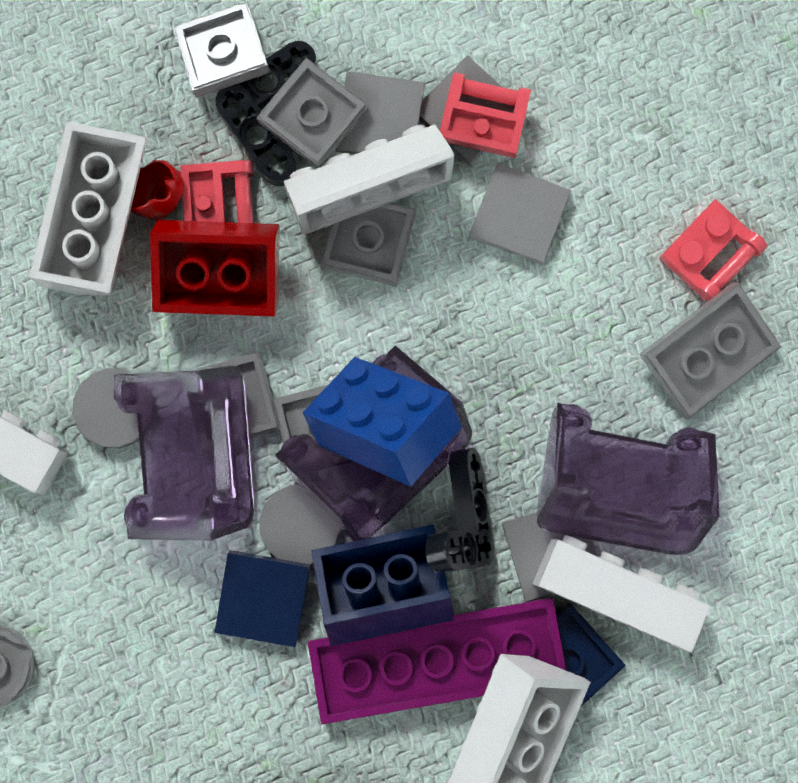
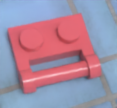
(482, 126)
(205, 192)
(703, 241)

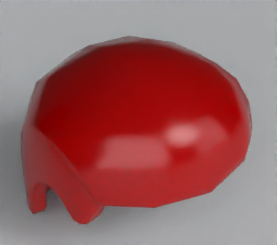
(157, 190)

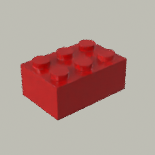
(215, 267)

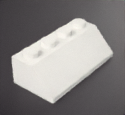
(369, 178)
(87, 210)
(520, 723)

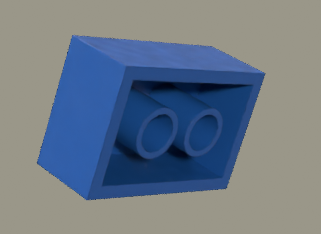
(383, 420)

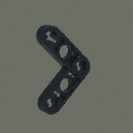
(256, 100)
(473, 541)

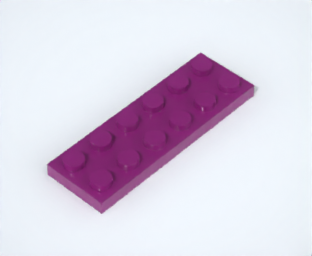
(430, 662)

